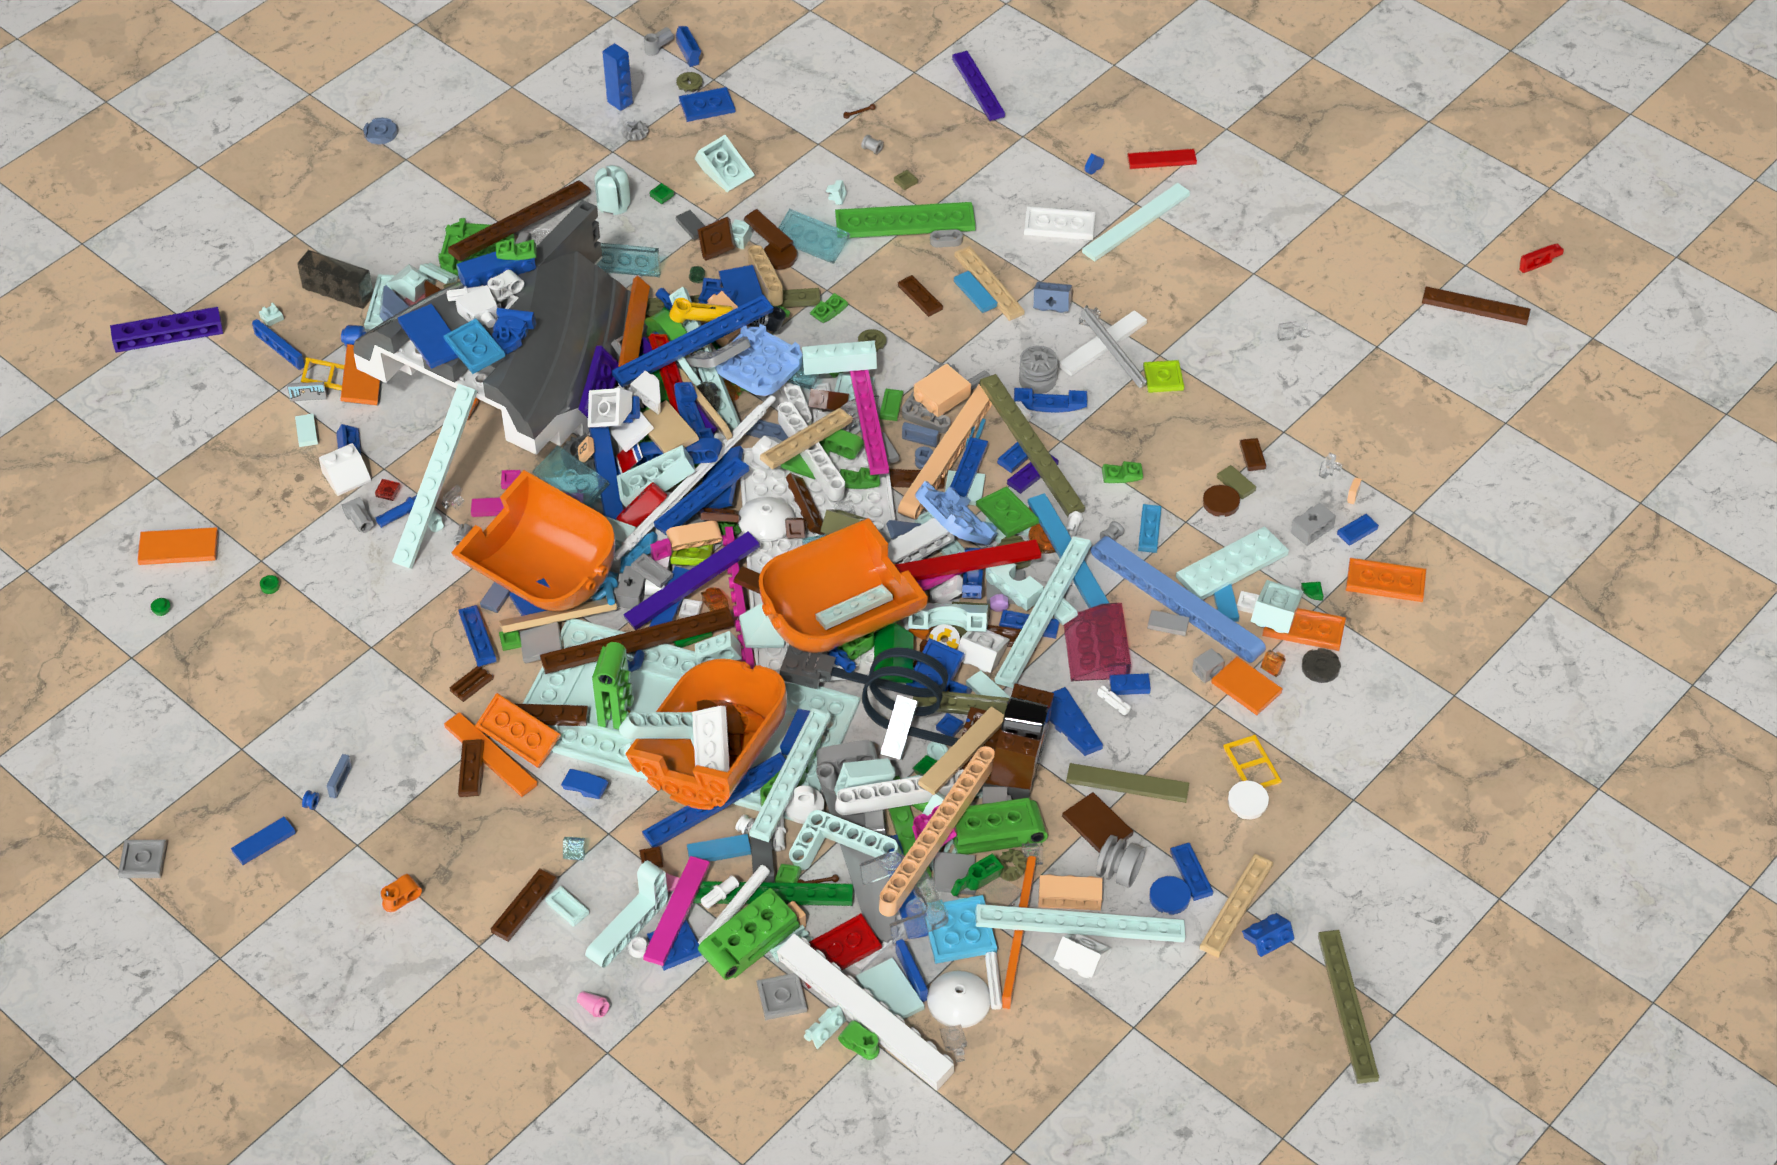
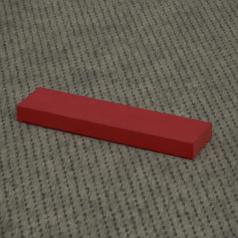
(1162, 158)

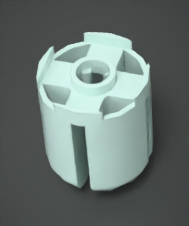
(612, 190)

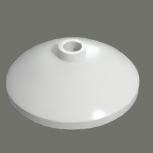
(765, 518)
(958, 1008)

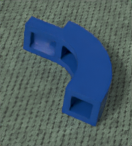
(972, 581)

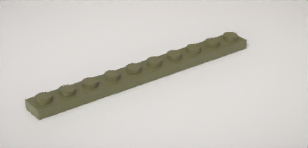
(791, 298)
(1031, 445)

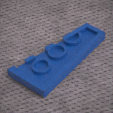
(1072, 723)

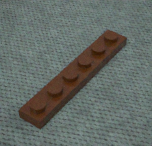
(1476, 305)

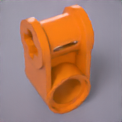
(750, 719)
(401, 891)

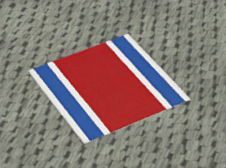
(626, 460)

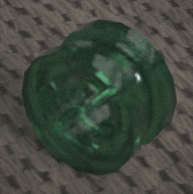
(697, 274)

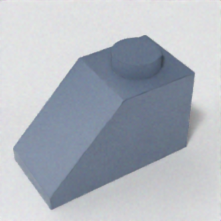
(390, 304)

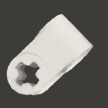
(505, 285)

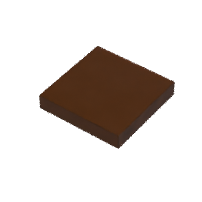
(716, 238)
(716, 514)

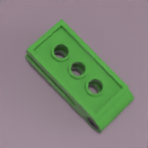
(612, 685)
(999, 826)
(749, 935)

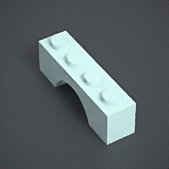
(963, 615)

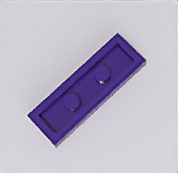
(1025, 477)

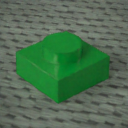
(661, 193)
(924, 765)

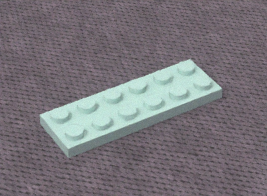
(1232, 563)

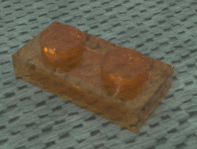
(714, 599)

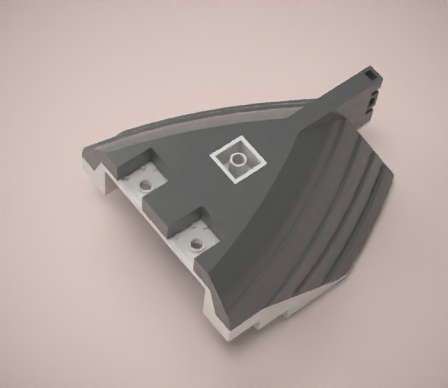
(545, 377)

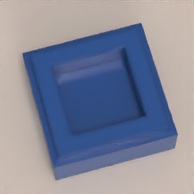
(949, 725)

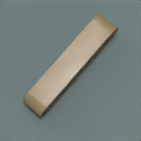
(766, 275)

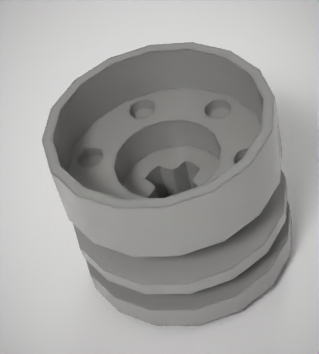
(1038, 369)
(1117, 860)

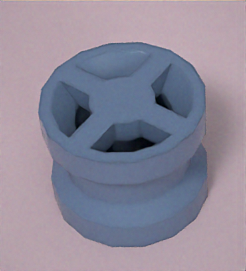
(922, 455)

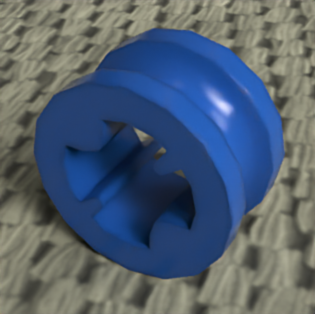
(310, 800)

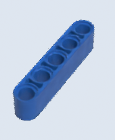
(702, 451)

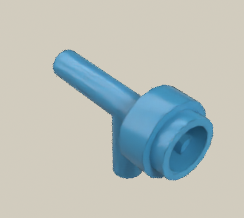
(607, 589)

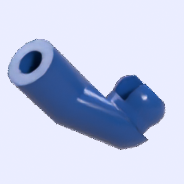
(637, 662)

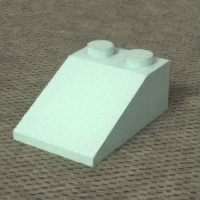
(723, 164)
(1276, 606)

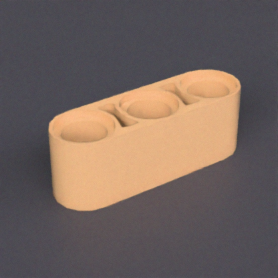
(694, 535)

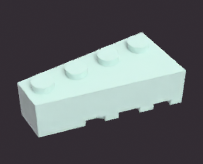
(663, 470)

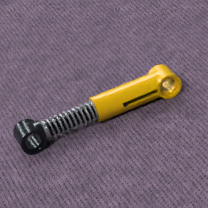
(685, 310)

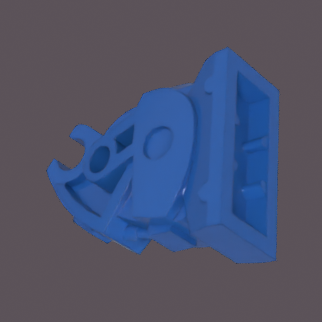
(512, 328)

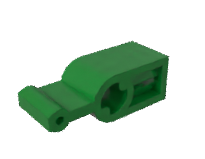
(979, 875)

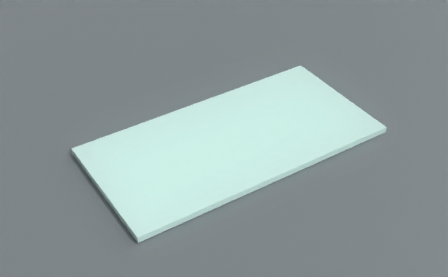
(651, 685)

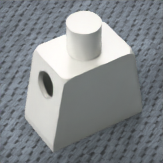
(478, 305)

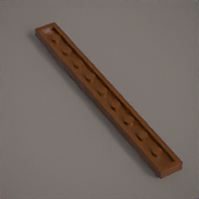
(518, 220)
(638, 639)

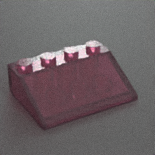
(1097, 643)

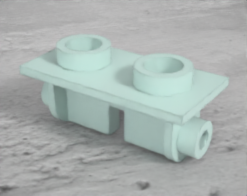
(829, 1024)

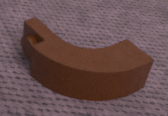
(734, 723)

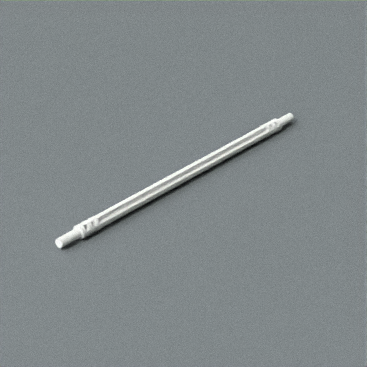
(692, 479)

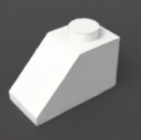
(648, 390)
(763, 445)

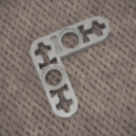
(712, 359)
(919, 411)

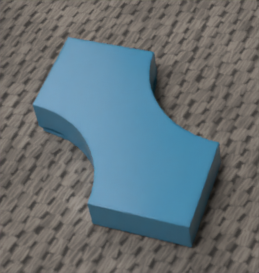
(641, 547)

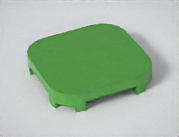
(456, 233)

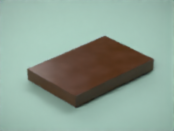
(1096, 821)

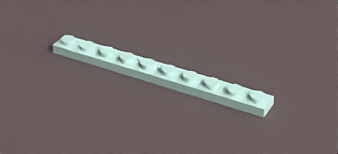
(726, 407)
(435, 476)
(1042, 612)
(1080, 923)

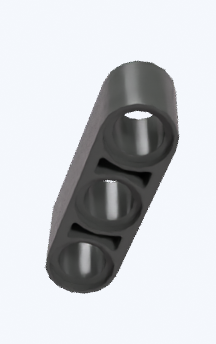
(762, 855)

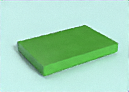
(1007, 512)

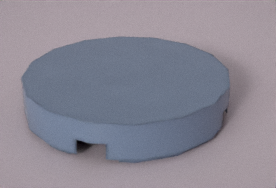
(380, 131)

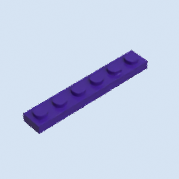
(978, 85)

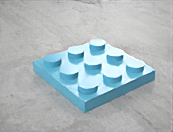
(960, 935)

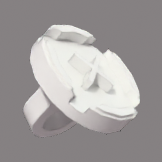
(803, 802)

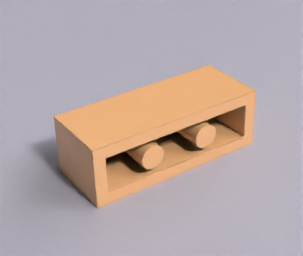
(1070, 892)

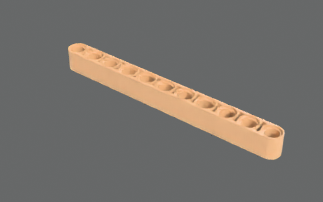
(947, 451)
(936, 832)

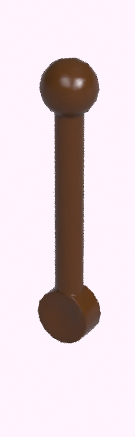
(846, 115)
(835, 878)

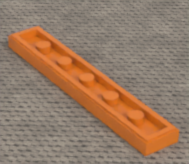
(492, 755)

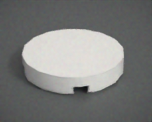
(1248, 799)

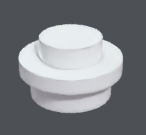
(637, 947)

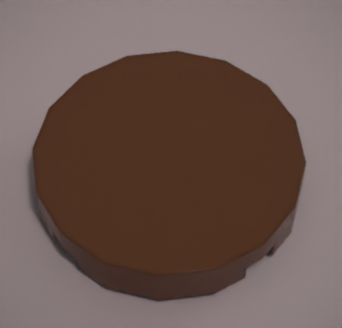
(781, 260)
(1221, 500)

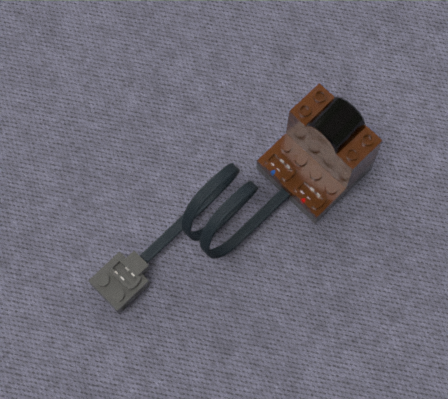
(1016, 744)

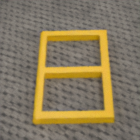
(328, 384)
(1265, 758)

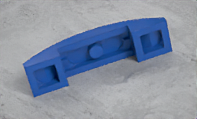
(1051, 402)
(687, 408)

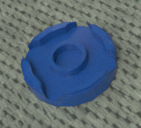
(1170, 895)

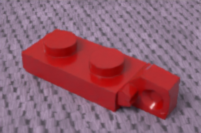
(1540, 257)

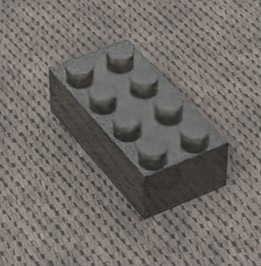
(335, 279)

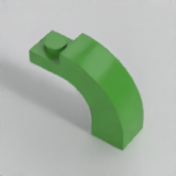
(663, 324)

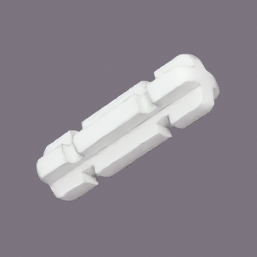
(1114, 700)

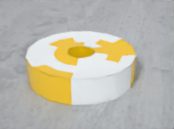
(948, 632)

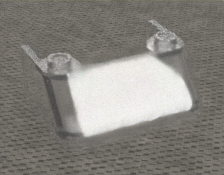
(924, 912)

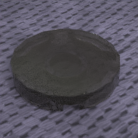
(709, 390)
(1321, 665)

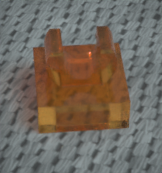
(732, 390)
(1273, 662)

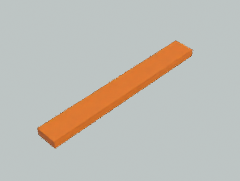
(634, 321)
(1018, 935)

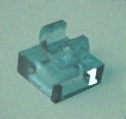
(573, 848)

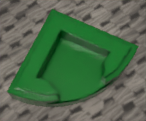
(1313, 590)

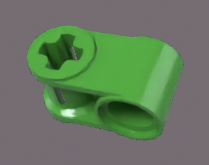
(858, 646)
(860, 1040)

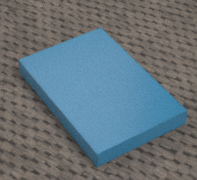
(474, 346)

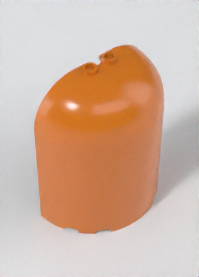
(538, 538)
(828, 573)
(671, 762)

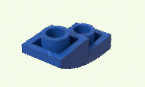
(585, 783)

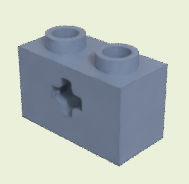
(1061, 296)

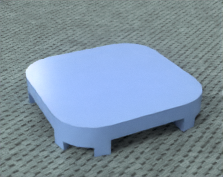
(764, 364)
(954, 515)

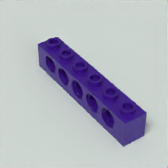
(166, 329)

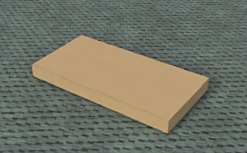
(669, 429)

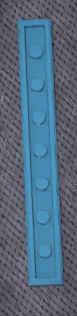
(1060, 540)

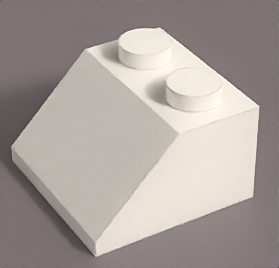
(608, 407)
(344, 469)
(983, 649)
(1082, 954)

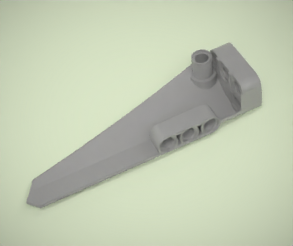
(829, 764)

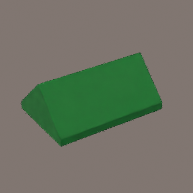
(894, 637)

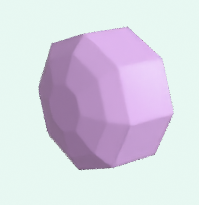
(999, 603)

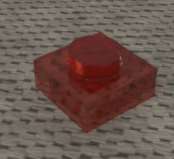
(387, 489)

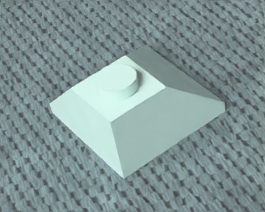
(410, 282)
(758, 630)

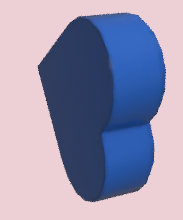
(1094, 163)

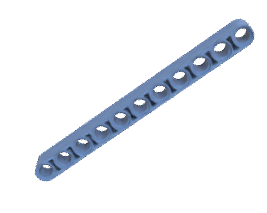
(1178, 599)

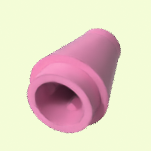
(593, 1004)

